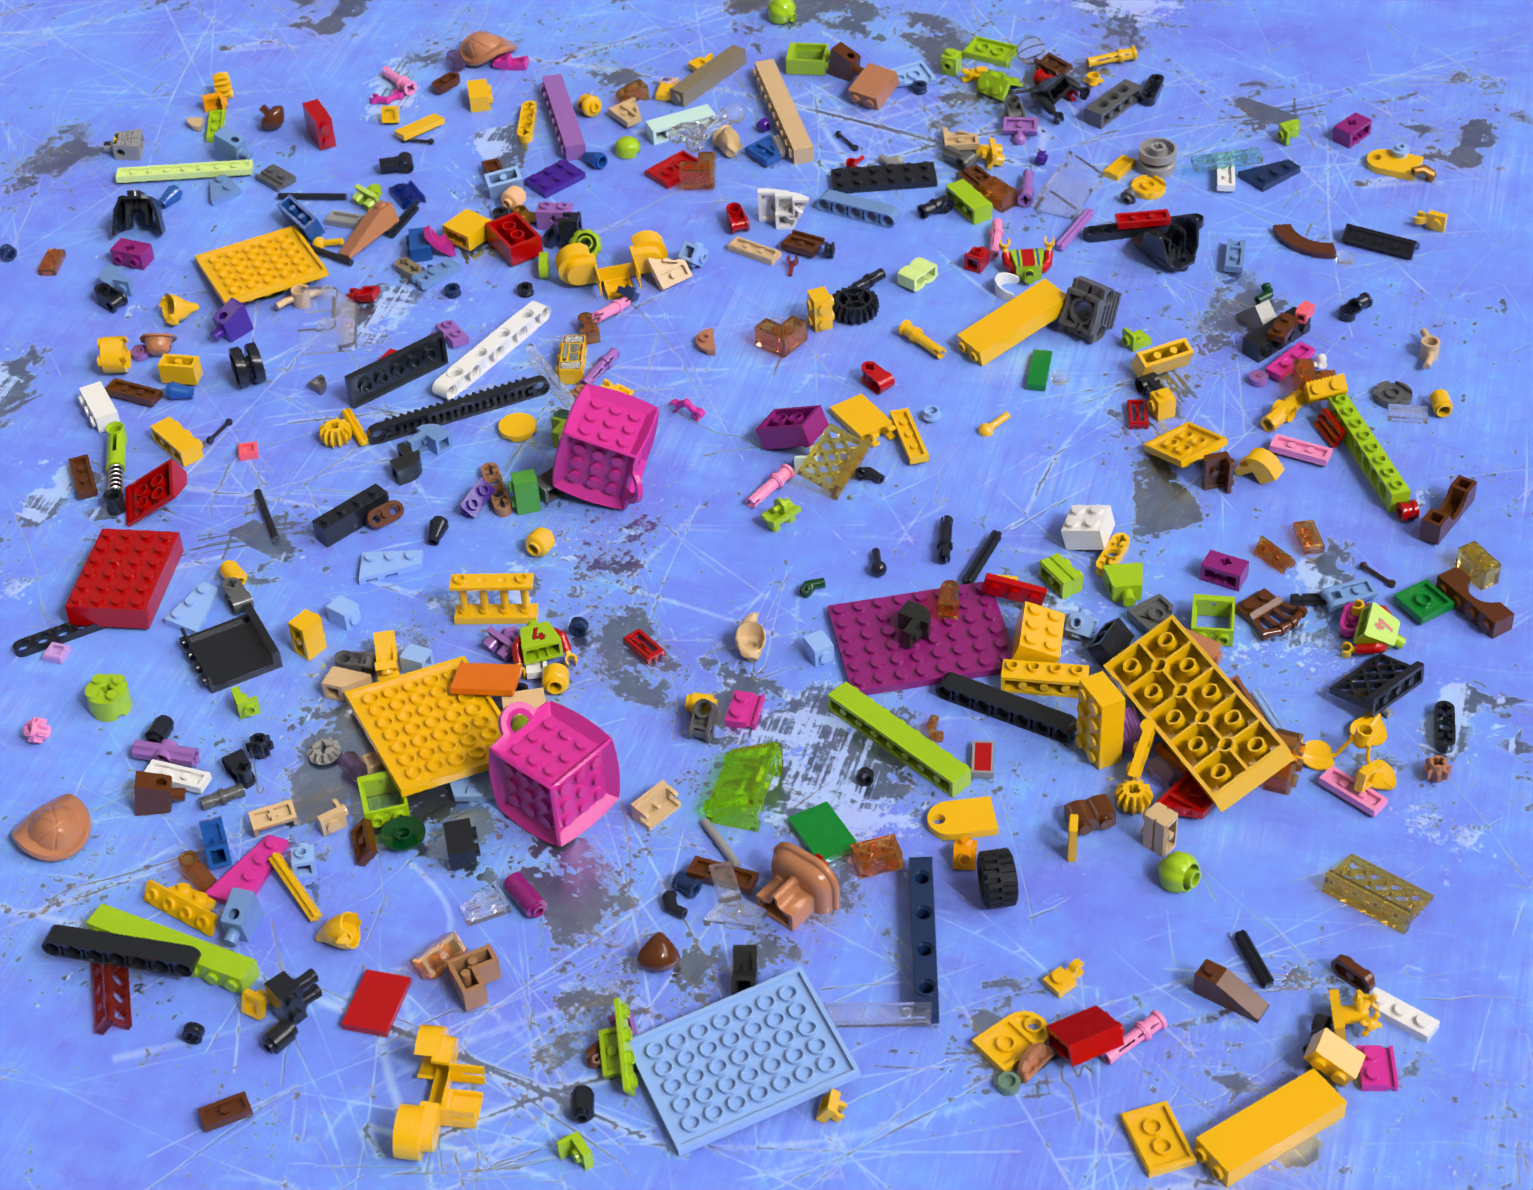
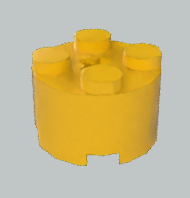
(114, 354)

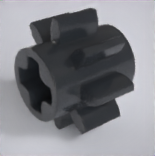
(259, 746)

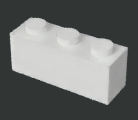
(98, 406)

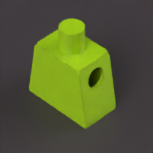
(1124, 582)

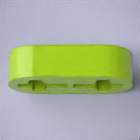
(543, 265)

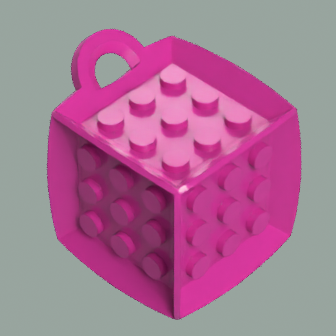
(605, 447)
(553, 771)

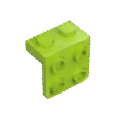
(996, 83)

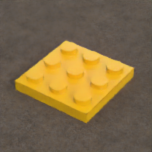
(1185, 444)

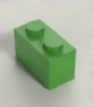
(525, 492)

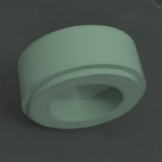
(1008, 1083)

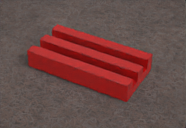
(1137, 423)
(1328, 431)
(640, 647)

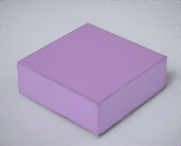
(56, 653)

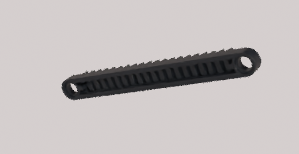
(458, 409)

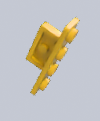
(184, 904)

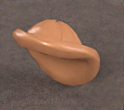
(483, 46)
(54, 829)

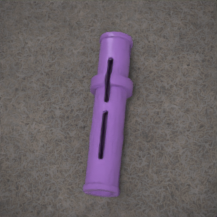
(604, 363)

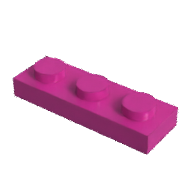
(1283, 365)

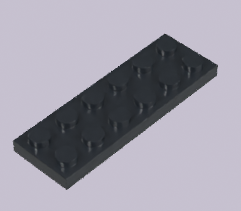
(884, 177)
(396, 369)

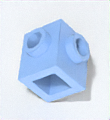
(693, 253)
(1081, 623)

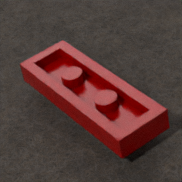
(1142, 219)
(1013, 589)

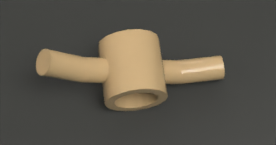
(295, 298)
(1429, 348)

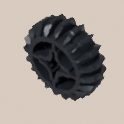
(855, 305)

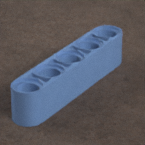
(859, 208)

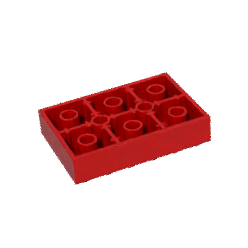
(124, 578)

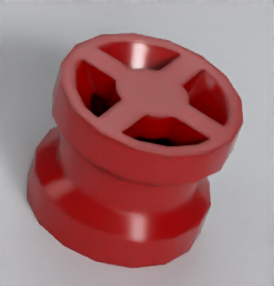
(1407, 510)

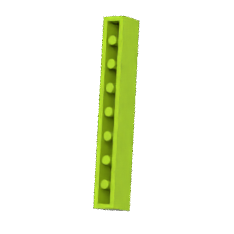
(899, 739)
(216, 963)

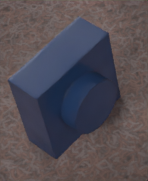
(552, 236)
(628, 291)

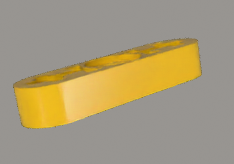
(1113, 548)

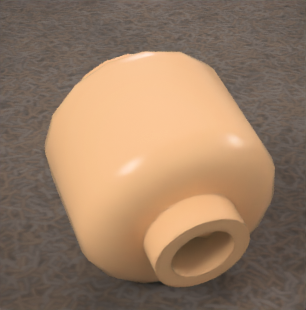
(512, 197)

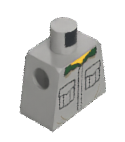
(127, 145)

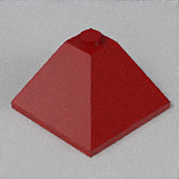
(154, 490)

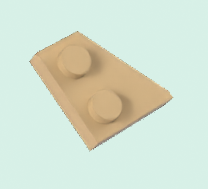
(626, 112)
(960, 140)
(668, 271)

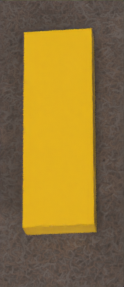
(419, 127)

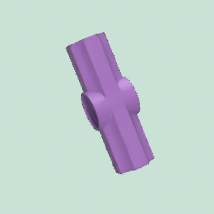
(166, 751)

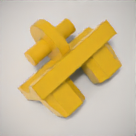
(991, 153)

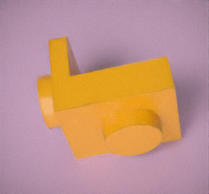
(214, 101)
(964, 853)

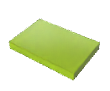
(990, 51)

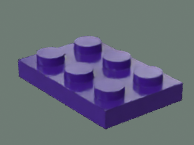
(554, 178)

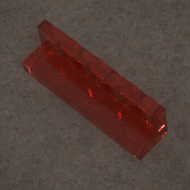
(103, 997)

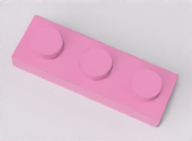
(1300, 450)
(1343, 786)

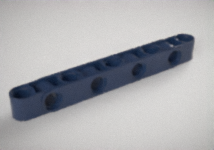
(924, 933)

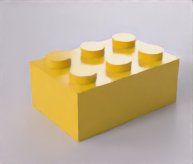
(1038, 634)

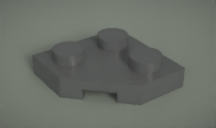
(1150, 612)

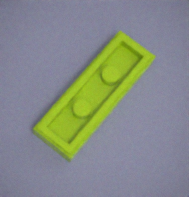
(216, 120)

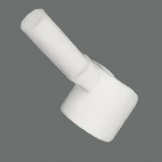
(1320, 361)

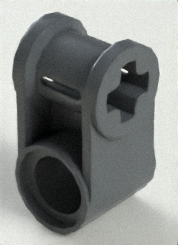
(1013, 106)
(236, 595)
(355, 660)
(703, 722)

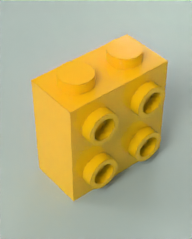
(466, 229)

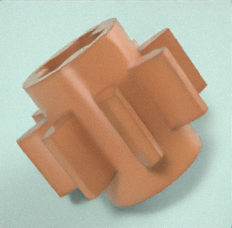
(1437, 769)

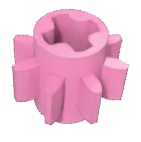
(37, 730)

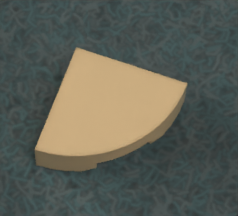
(195, 123)

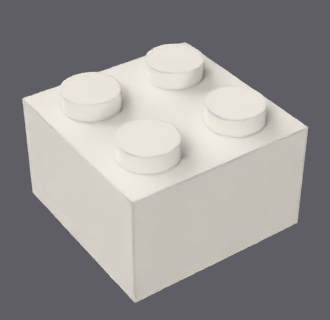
(1088, 527)

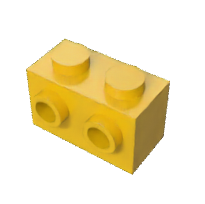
(819, 308)

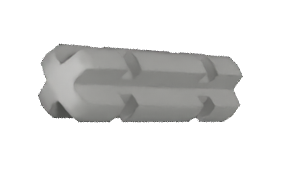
(779, 146)

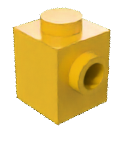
(1162, 404)

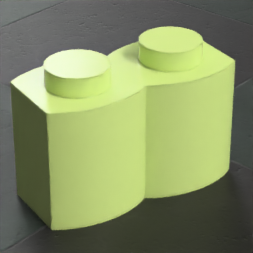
(917, 274)

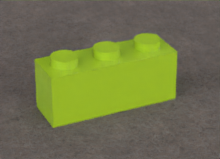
(969, 201)

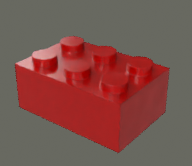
(514, 238)

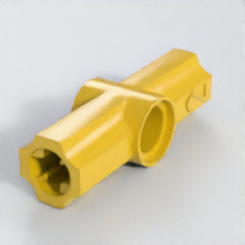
(1283, 411)

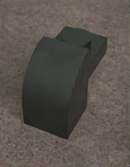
(407, 466)
(915, 623)
(744, 968)

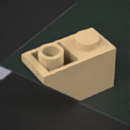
(341, 680)

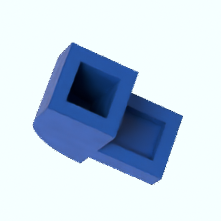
(215, 843)

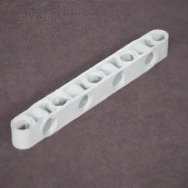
(491, 350)

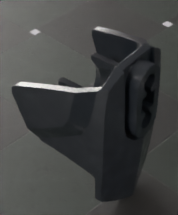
(128, 206)
(1174, 248)

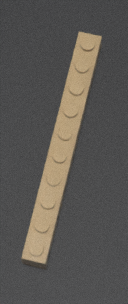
(783, 112)

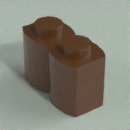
(1092, 813)

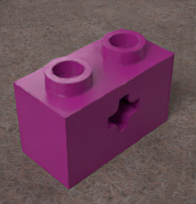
(1352, 130)
(132, 253)
(1224, 570)

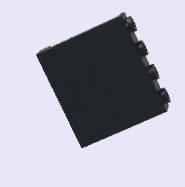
(232, 651)

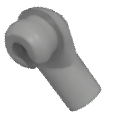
(897, 159)

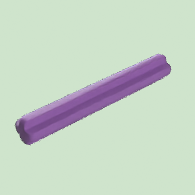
(1074, 229)

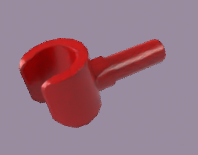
(853, 162)

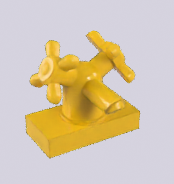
(1354, 1013)

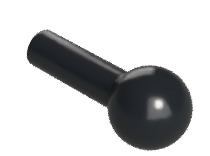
(878, 567)

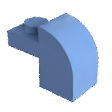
(116, 278)
(430, 437)

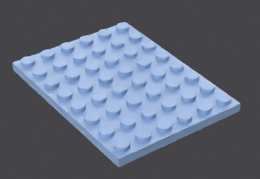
(742, 1060)

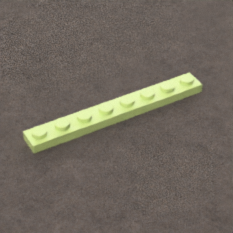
(184, 171)

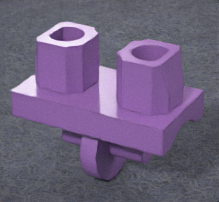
(505, 640)

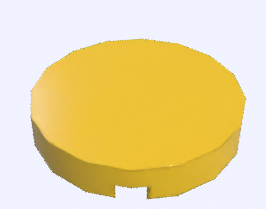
(1149, 187)
(517, 427)

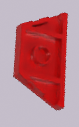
(1187, 798)

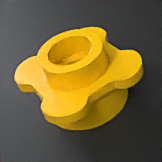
(1093, 79)

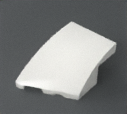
(780, 206)

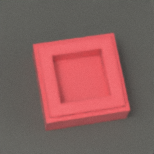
(248, 451)

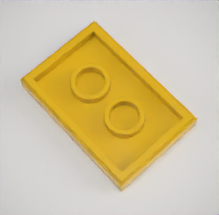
(1158, 1139)

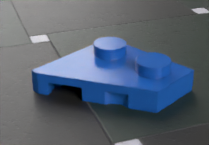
(764, 151)

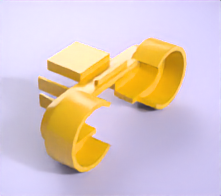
(579, 266)
(420, 1125)

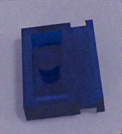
(406, 194)

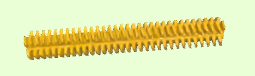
(295, 887)

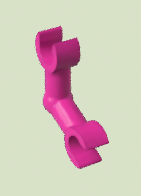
(387, 100)
(697, 413)

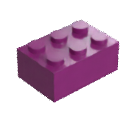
(792, 427)

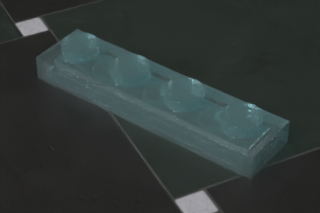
(1226, 159)

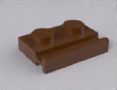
(973, 175)
(803, 243)

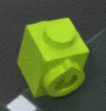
(951, 62)

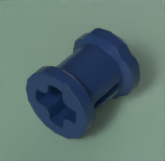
(686, 884)

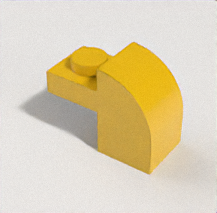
(1263, 465)

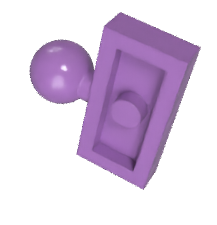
(1019, 128)
(453, 334)

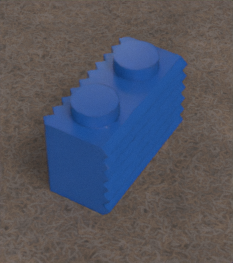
(418, 246)

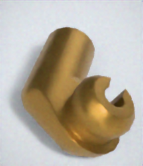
(1429, 173)

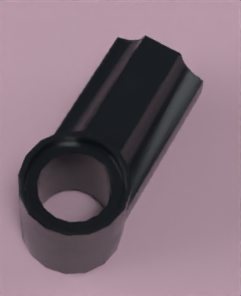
(397, 164)
(1148, 383)

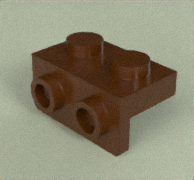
(1053, 65)
(1218, 471)

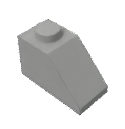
(1257, 315)

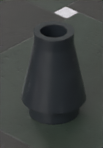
(437, 529)

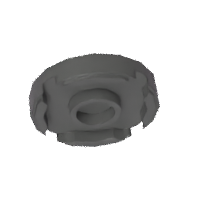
(1392, 393)

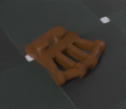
(1264, 604)

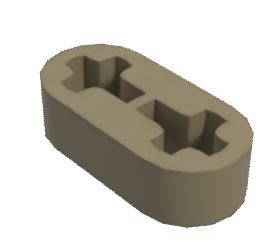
(407, 267)

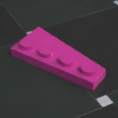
(250, 871)

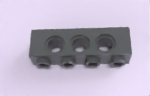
(1112, 104)

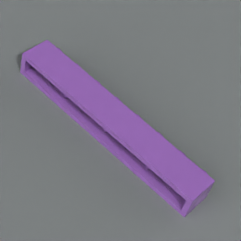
(563, 117)

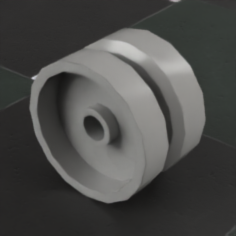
(1157, 157)

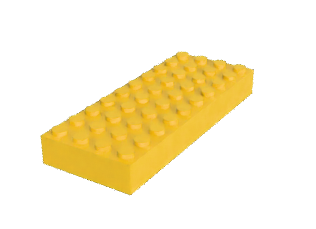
(1199, 713)

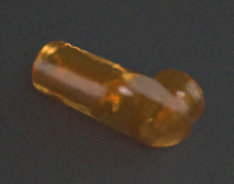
(934, 735)

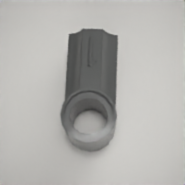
(961, 159)

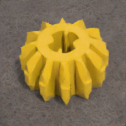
(222, 83)
(335, 432)
(1133, 796)

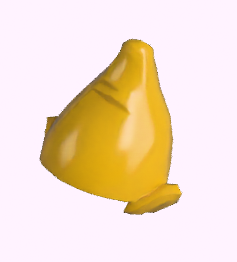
(176, 308)
(341, 931)

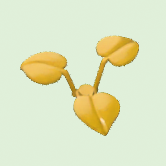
(1364, 734)

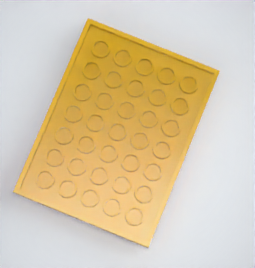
(424, 729)

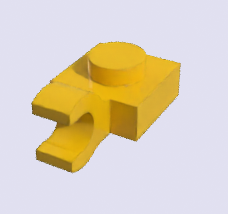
(972, 74)
(1434, 220)
(1061, 980)

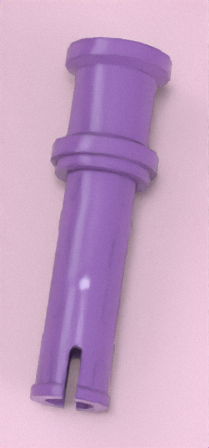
(1026, 191)

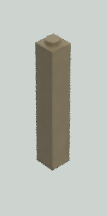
(708, 75)

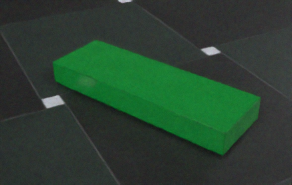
(1039, 370)

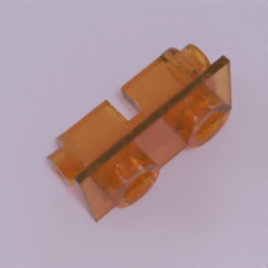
(1273, 555)

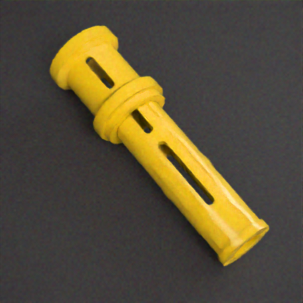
(1120, 57)
(916, 335)

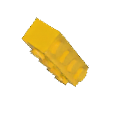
(1042, 678)

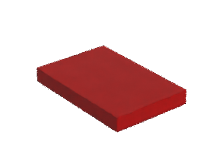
(667, 171)
(376, 1003)

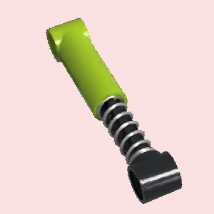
(115, 468)

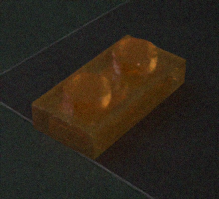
(52, 262)
(1308, 537)

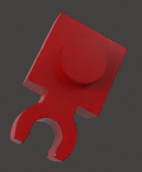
(365, 294)

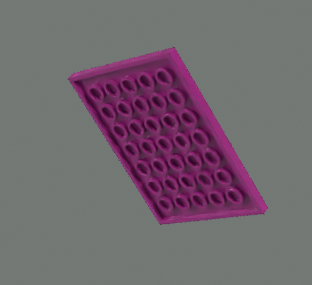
(879, 662)

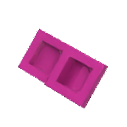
(506, 62)
(441, 243)

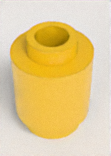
(1441, 403)
(232, 569)
(692, 698)

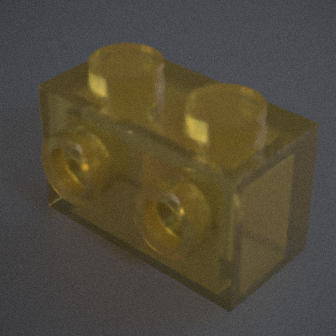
(1478, 565)

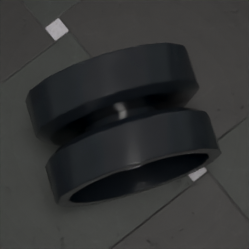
(245, 365)

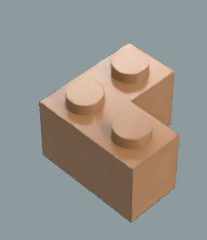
(471, 973)

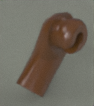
(593, 1055)

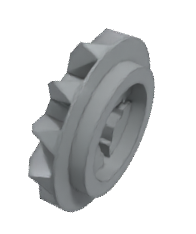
(331, 754)

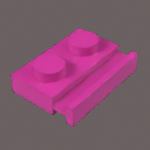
(744, 710)
(1378, 1068)

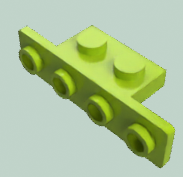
(616, 1051)

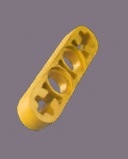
(527, 121)

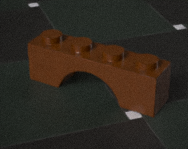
(1439, 522)
(1489, 617)

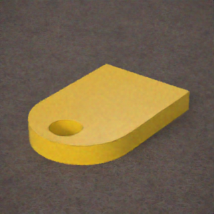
(1384, 163)
(963, 818)
(1009, 1038)

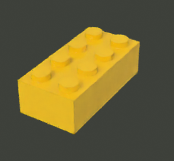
(1100, 720)

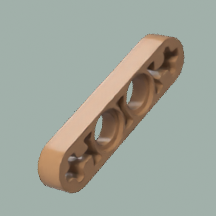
(500, 489)

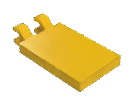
(863, 419)

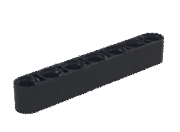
(1007, 707)
(121, 950)

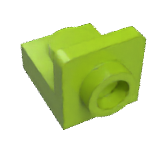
(1288, 130)
(1135, 340)
(557, 429)
(245, 706)
(577, 1147)

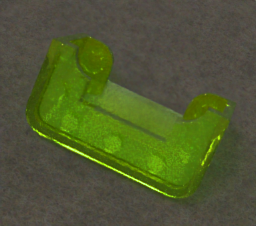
(744, 785)

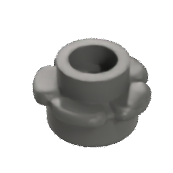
(1128, 196)

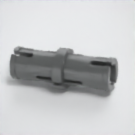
(222, 796)

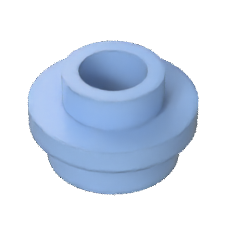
(1400, 150)
(931, 413)

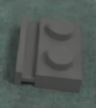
(275, 177)

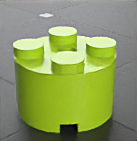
(108, 697)

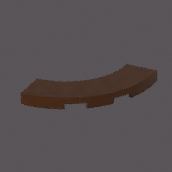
(1300, 244)

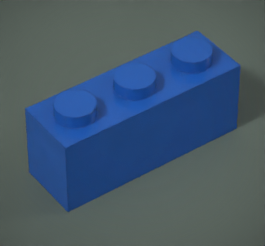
(300, 217)

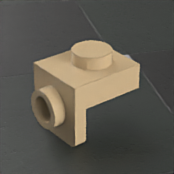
(334, 819)

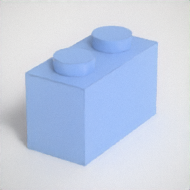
(502, 179)

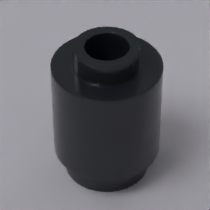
(160, 729)
(279, 1036)
(582, 1104)

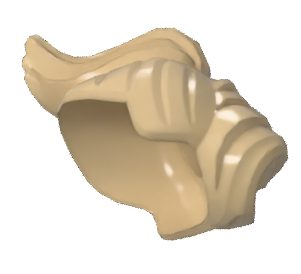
(727, 140)
(750, 638)

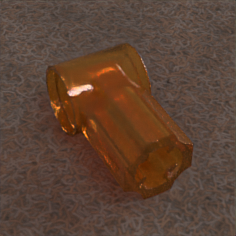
(195, 871)

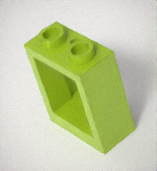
(801, 56)
(1224, 607)
(369, 787)

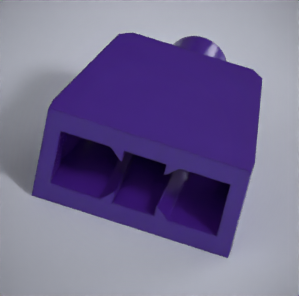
(231, 321)

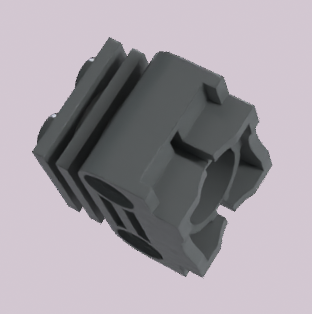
(1089, 309)

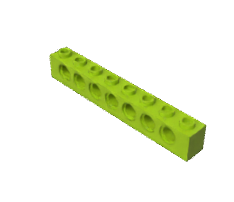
(1369, 453)

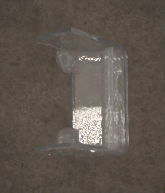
(332, 333)

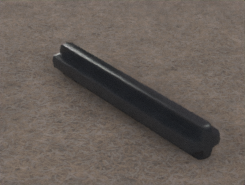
(982, 557)

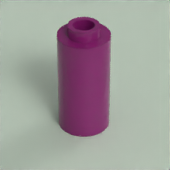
(525, 895)

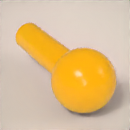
(321, 242)
(987, 429)

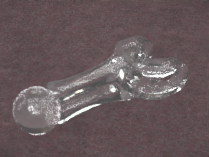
(700, 130)

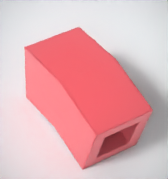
(1305, 311)

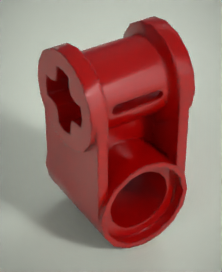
(736, 218)
(876, 377)

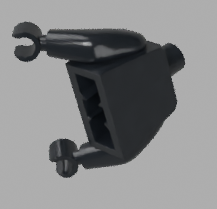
(1052, 90)

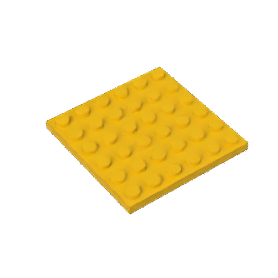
(261, 265)

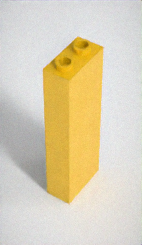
(1012, 322)
(1269, 1127)

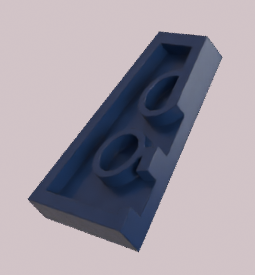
(1269, 175)

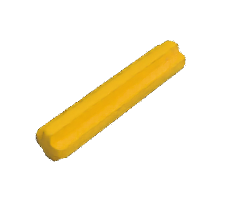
(357, 429)

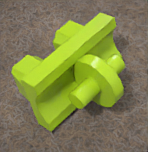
(370, 194)
(781, 512)

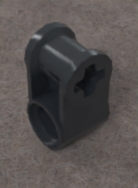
(109, 297)
(239, 768)

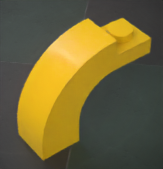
(386, 655)

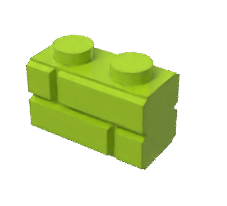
(1061, 575)

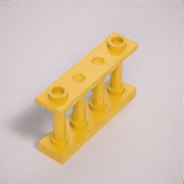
(494, 613)

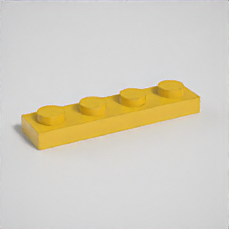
(909, 436)

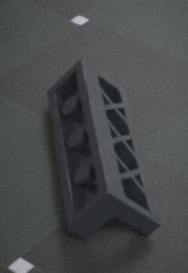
(1380, 241)

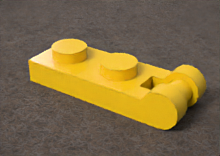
(1141, 750)

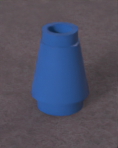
(596, 159)
(170, 196)
(178, 391)

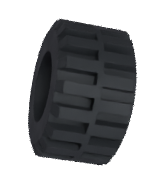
(997, 878)

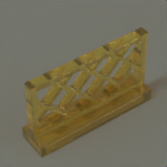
(847, 470)
(1373, 901)

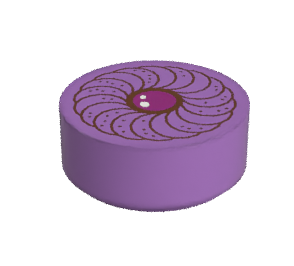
(139, 352)
(1258, 378)

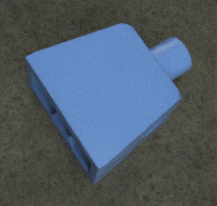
(230, 146)
(240, 916)

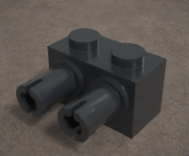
(288, 995)

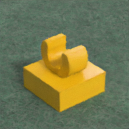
(390, 114)
(254, 1003)
(829, 1107)

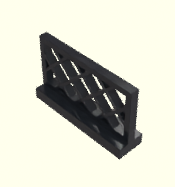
(1387, 691)

